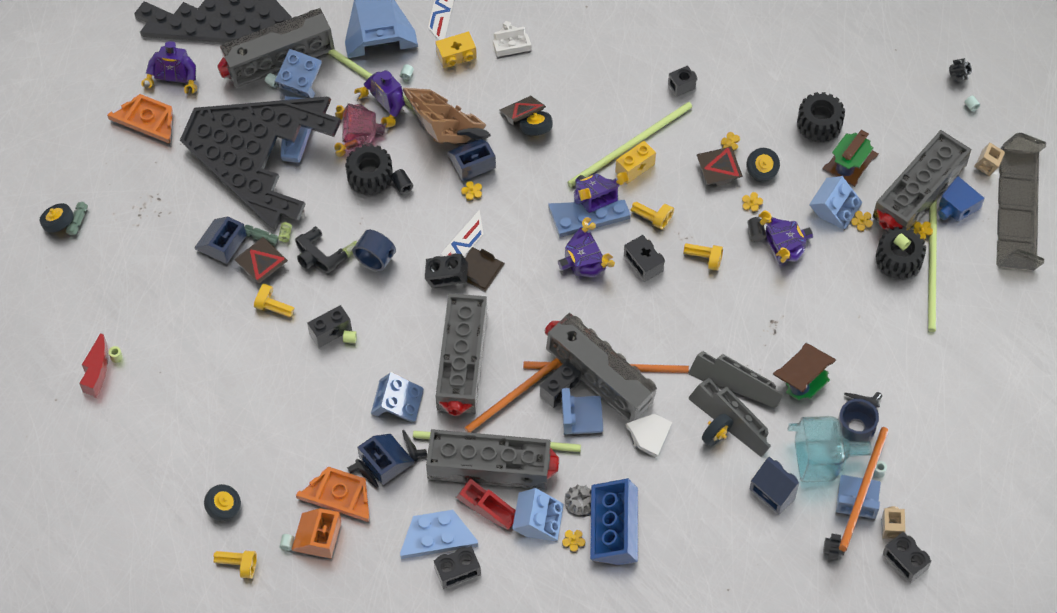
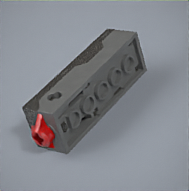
(266, 49)
(921, 182)
(461, 354)
(600, 366)
(490, 459)

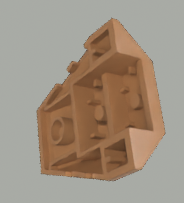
(439, 117)

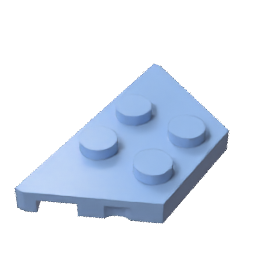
(436, 534)

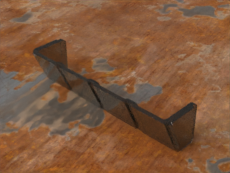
(1019, 203)

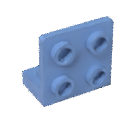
(298, 73)
(397, 397)
(581, 414)
(848, 492)

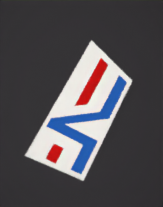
(440, 17)
(466, 237)

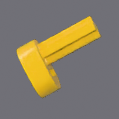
(659, 219)
(714, 254)
(264, 301)
(246, 560)

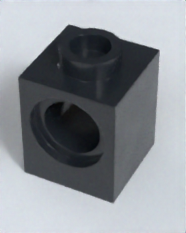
(676, 81)

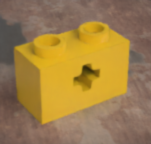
(456, 49)
(636, 161)

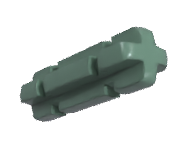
(78, 214)
(257, 234)

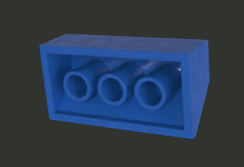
(614, 522)

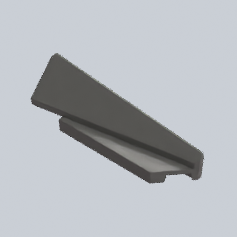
(735, 376)
(745, 424)

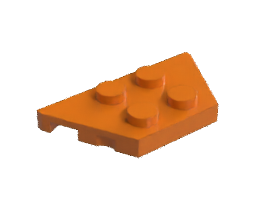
(146, 117)
(338, 492)

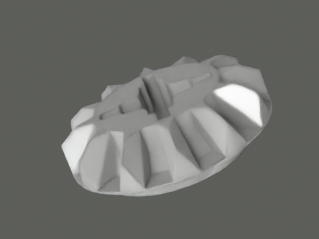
(573, 505)

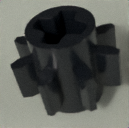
(960, 69)
(831, 546)

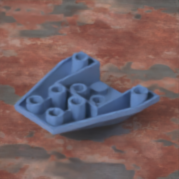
(377, 23)

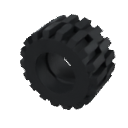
(821, 105)
(369, 181)
(898, 265)

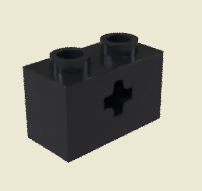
(644, 257)
(329, 326)

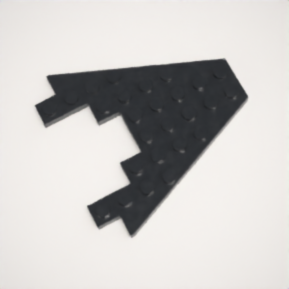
(212, 21)
(239, 139)

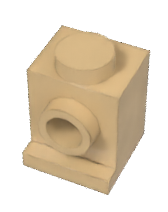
(989, 159)
(894, 515)

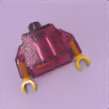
(357, 127)

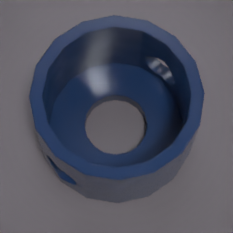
(374, 250)
(860, 411)

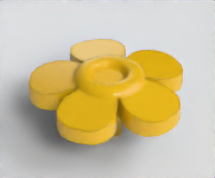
(731, 140)
(472, 190)
(752, 202)
(862, 220)
(923, 229)
(573, 540)

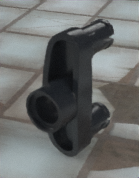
(312, 256)

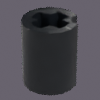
(402, 181)
(756, 230)

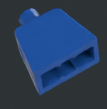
(959, 201)

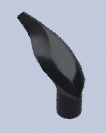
(475, 133)
(874, 400)
(413, 452)
(359, 465)

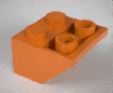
(317, 532)

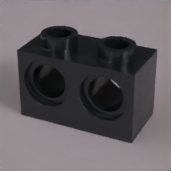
(446, 270)
(564, 377)
(903, 559)
(459, 571)

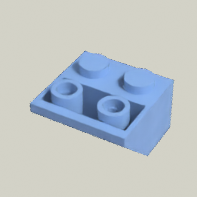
(836, 202)
(538, 515)

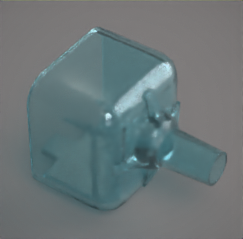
(823, 449)

